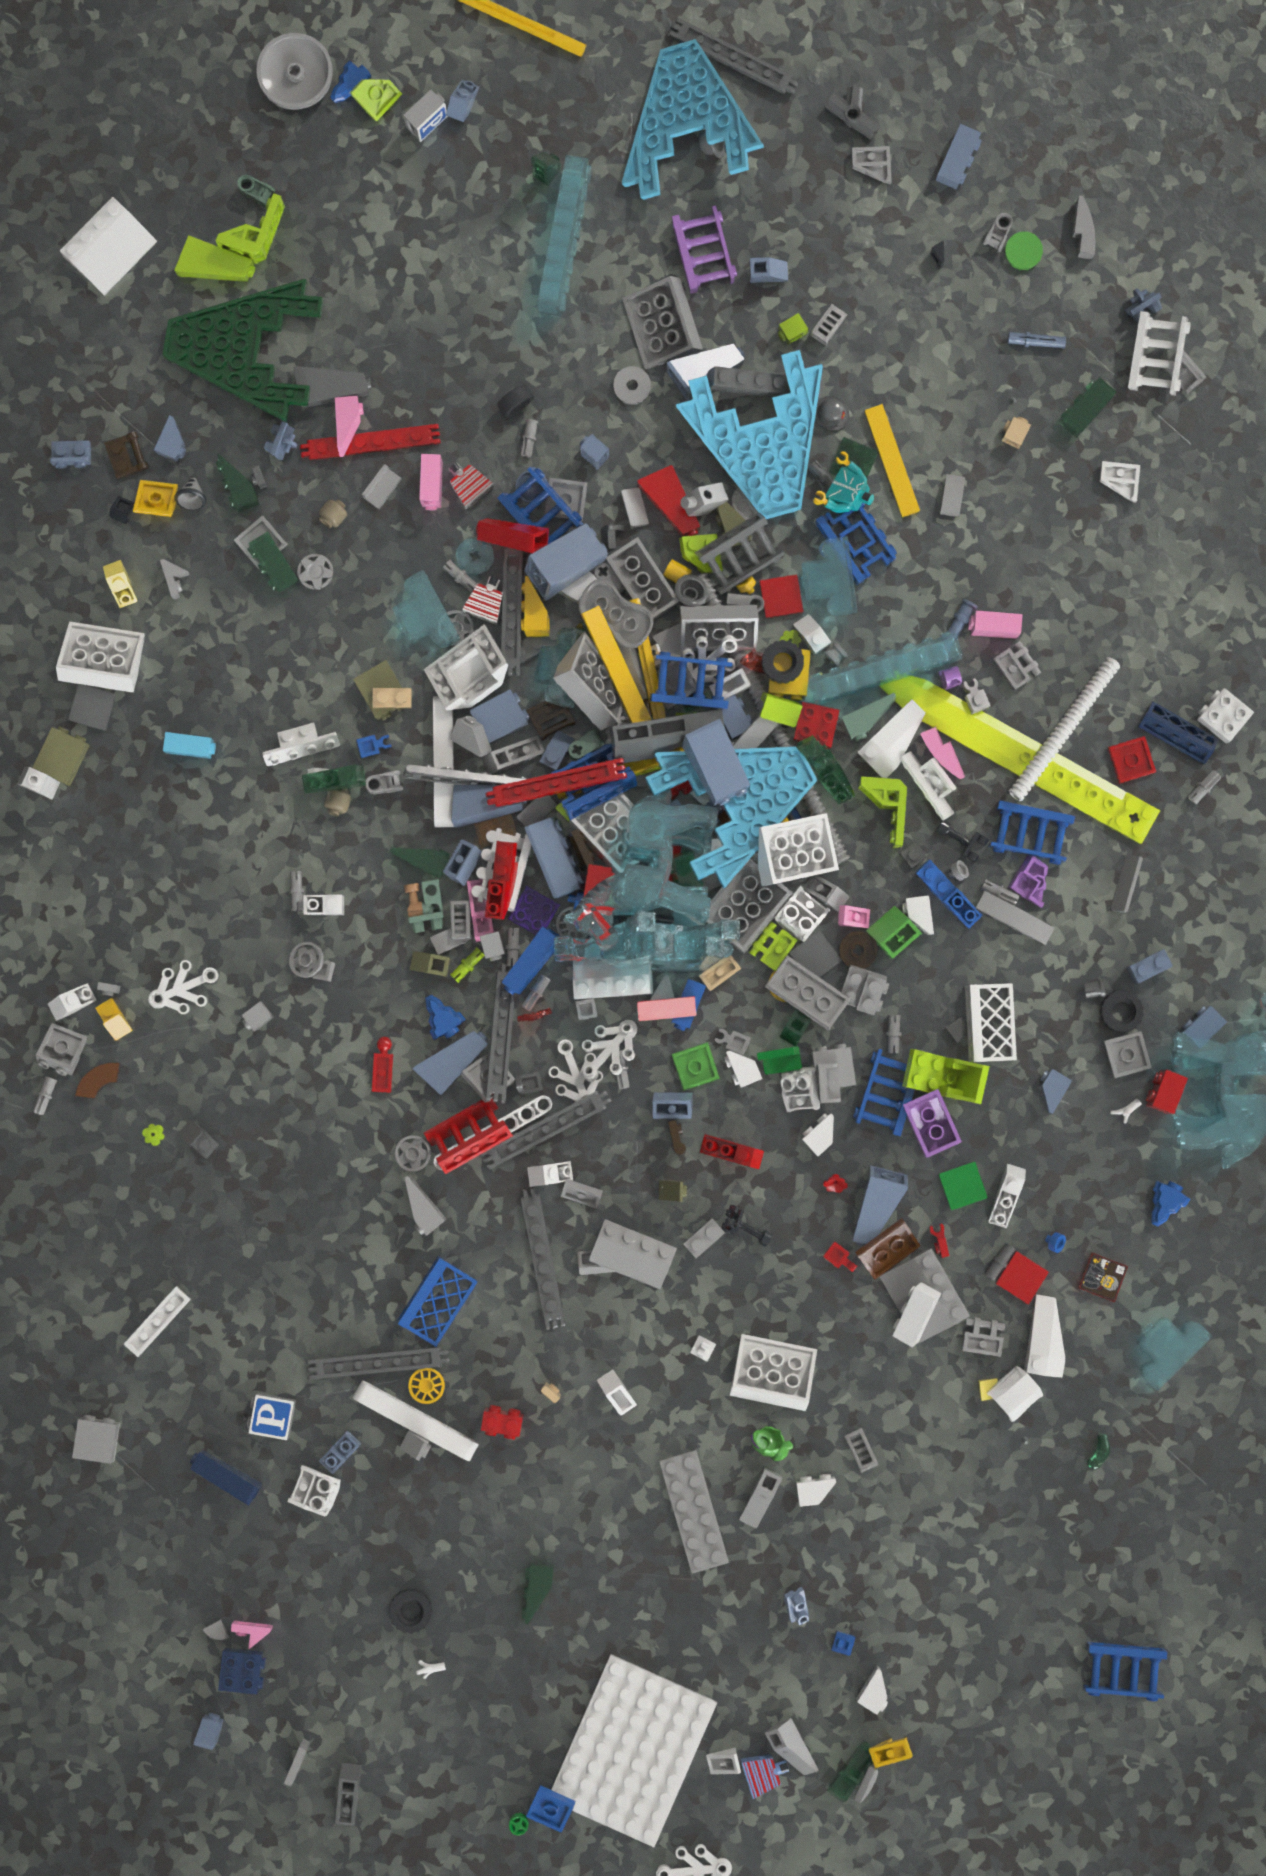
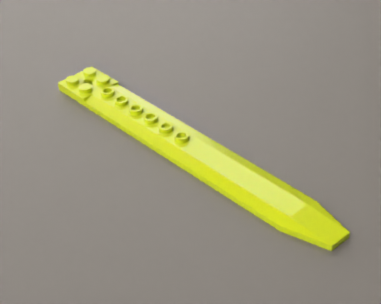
(1015, 751)

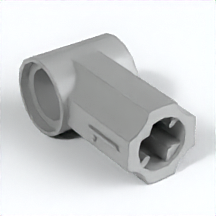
(737, 599)

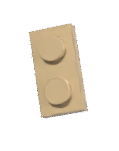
(392, 698)
(719, 972)

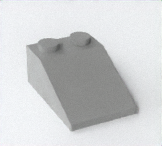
(424, 1210)

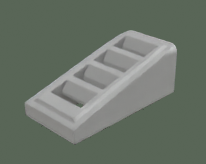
(821, 337)
(460, 905)
(869, 1465)

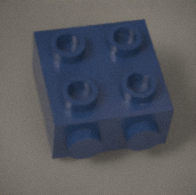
(241, 1671)

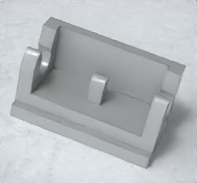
(1189, 373)
(828, 1083)

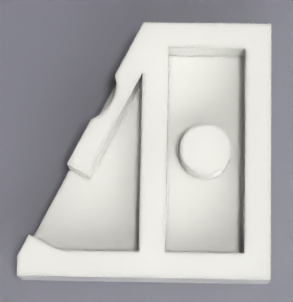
(1121, 478)

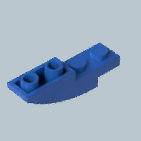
(948, 894)

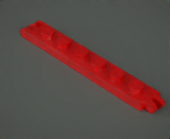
(373, 442)
(556, 783)

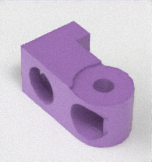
(950, 677)

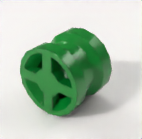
(516, 1827)

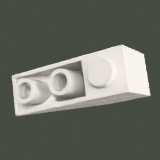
(1007, 1195)

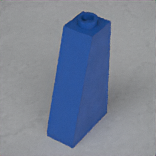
(530, 961)

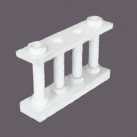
(1143, 342)

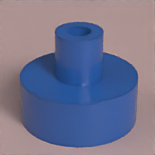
(576, 899)
(1056, 1242)

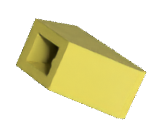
(119, 583)

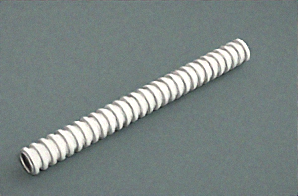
(1064, 728)

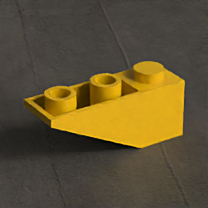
(536, 618)

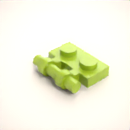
(777, 950)

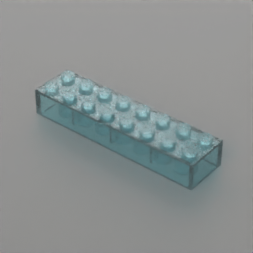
(563, 235)
(885, 669)

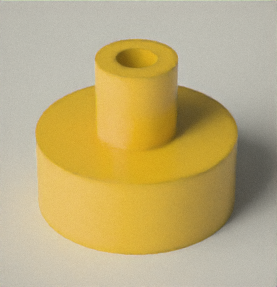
(747, 585)

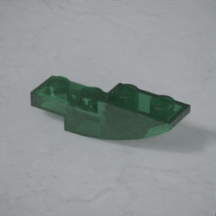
(828, 769)

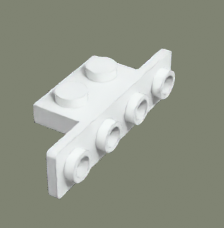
(300, 743)
(932, 781)

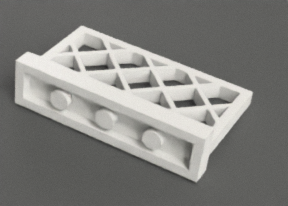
(974, 1019)

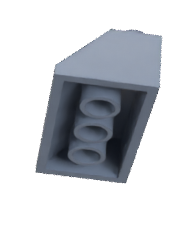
(555, 857)

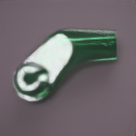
(1101, 1453)

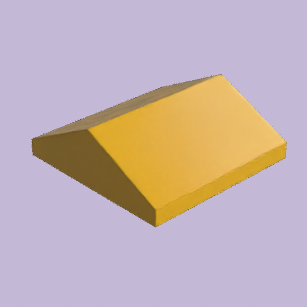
(155, 498)

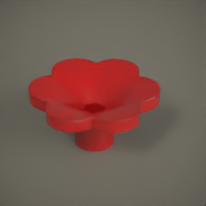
(835, 1184)

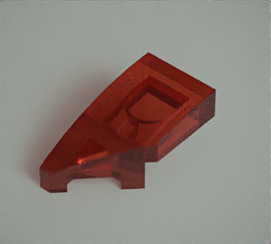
(753, 661)

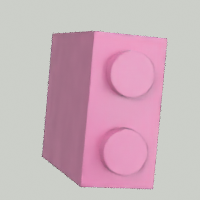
(431, 481)
(995, 624)

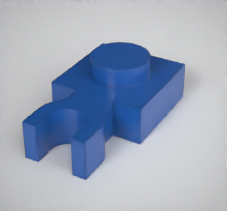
(370, 746)

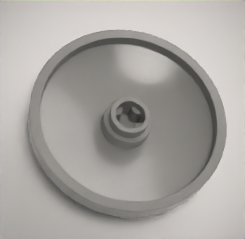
(294, 71)

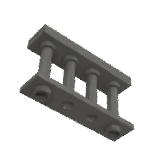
(724, 544)

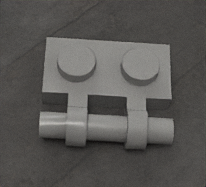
(1012, 668)
(983, 1343)

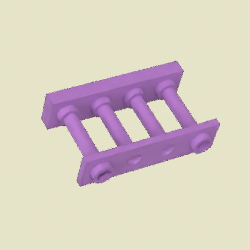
(684, 245)

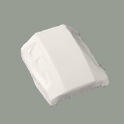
(801, 915)
(800, 1089)
(1015, 1392)
(315, 1491)

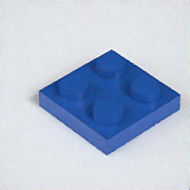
(550, 1808)

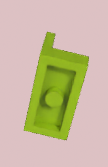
(780, 709)

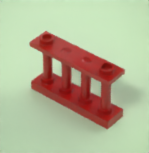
(474, 1146)

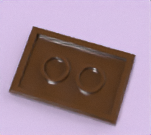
(888, 1249)

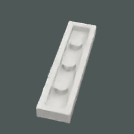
(157, 1321)

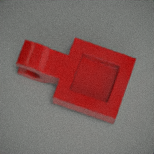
(941, 1245)
(838, 1255)

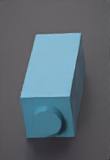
(189, 745)

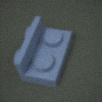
(71, 453)

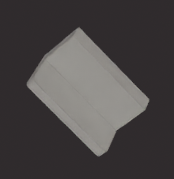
(381, 487)

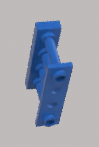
(522, 514)
(679, 696)
(1025, 814)
(894, 1124)
(1136, 1654)

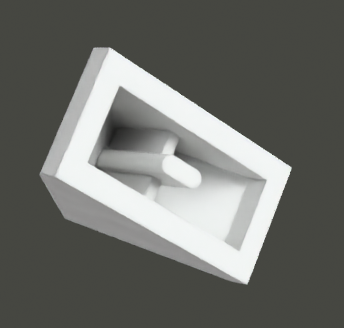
(724, 1762)

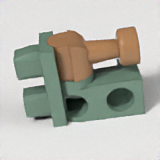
(425, 910)

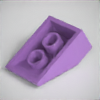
(931, 1123)

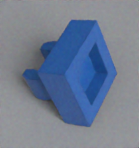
(843, 1643)

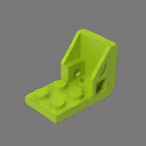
(253, 241)
(878, 792)
(951, 1076)

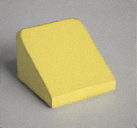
(985, 1386)

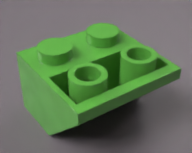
(893, 932)

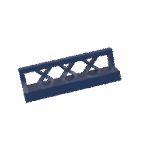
(1177, 734)

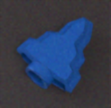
(348, 80)
(442, 1019)
(1167, 1201)

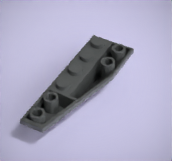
(645, 738)

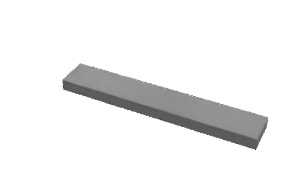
(751, 738)

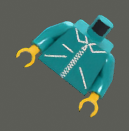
(847, 490)

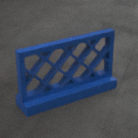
(422, 1292)

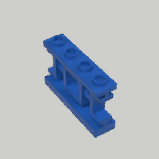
(869, 531)
(599, 793)

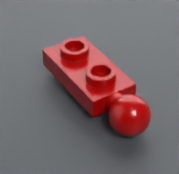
(383, 1067)

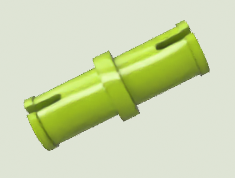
(467, 965)

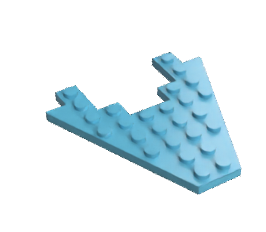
(683, 99)
(765, 456)
(777, 784)

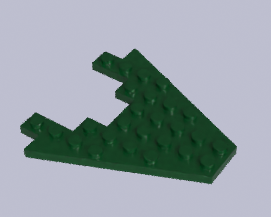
(226, 341)

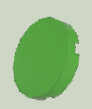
(1023, 250)

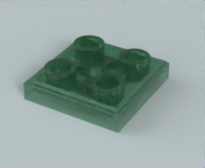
(858, 453)

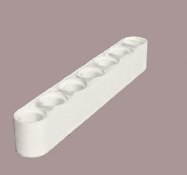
(443, 757)
(516, 1115)
(415, 1420)

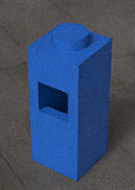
(691, 989)

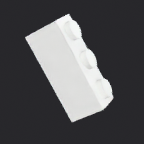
(916, 1314)

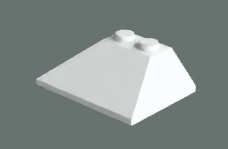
(468, 671)

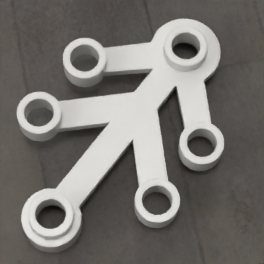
(724, 647)
(180, 988)
(610, 1047)
(577, 1078)
(697, 1868)

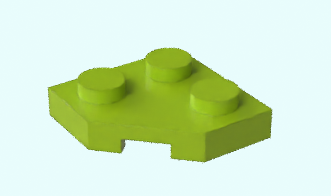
(375, 96)
(691, 544)

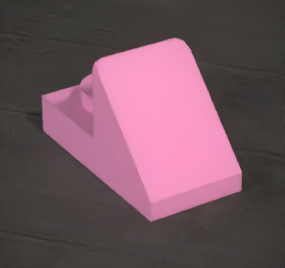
(853, 917)
(256, 1630)

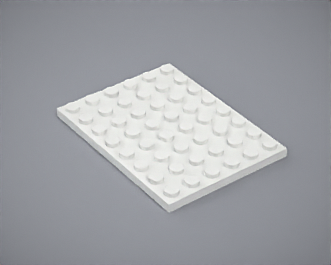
(633, 1749)

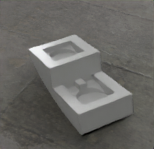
(952, 495)
(442, 941)

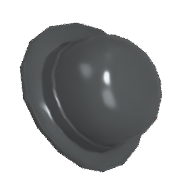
(717, 148)
(832, 413)
(691, 590)

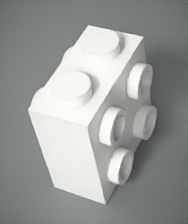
(1224, 715)

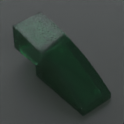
(851, 1773)

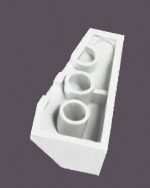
(892, 741)
(1045, 1344)

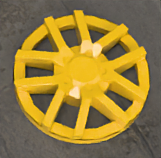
(426, 1385)

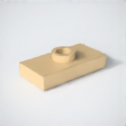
(551, 1392)

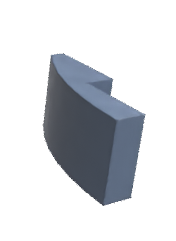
(340, 1452)

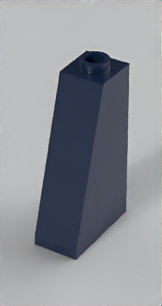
(225, 1477)

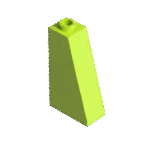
(212, 262)

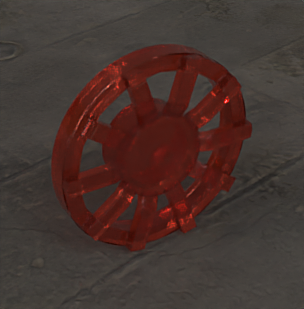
(534, 1015)

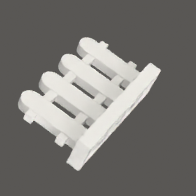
(489, 855)

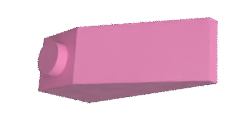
(347, 420)

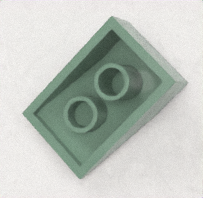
(864, 719)

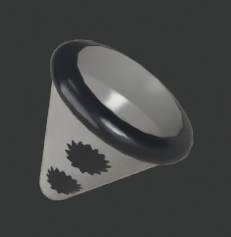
(190, 496)

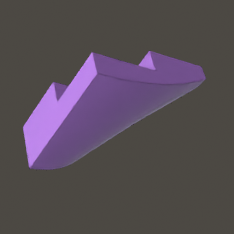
(1030, 880)

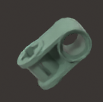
(258, 192)
(588, 744)

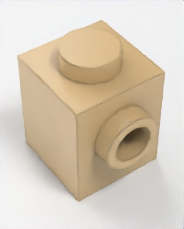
(1015, 431)

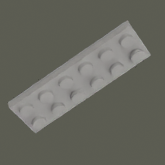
(694, 1511)

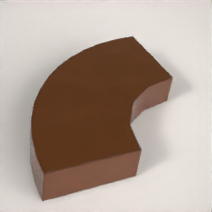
(96, 1078)

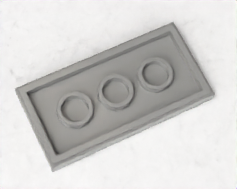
(808, 993)

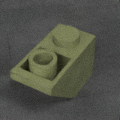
(430, 963)

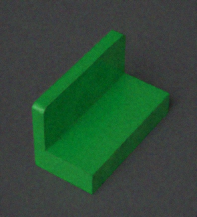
(781, 1060)

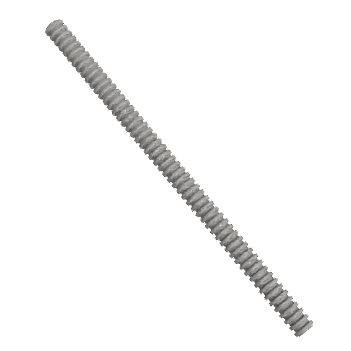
(778, 733)

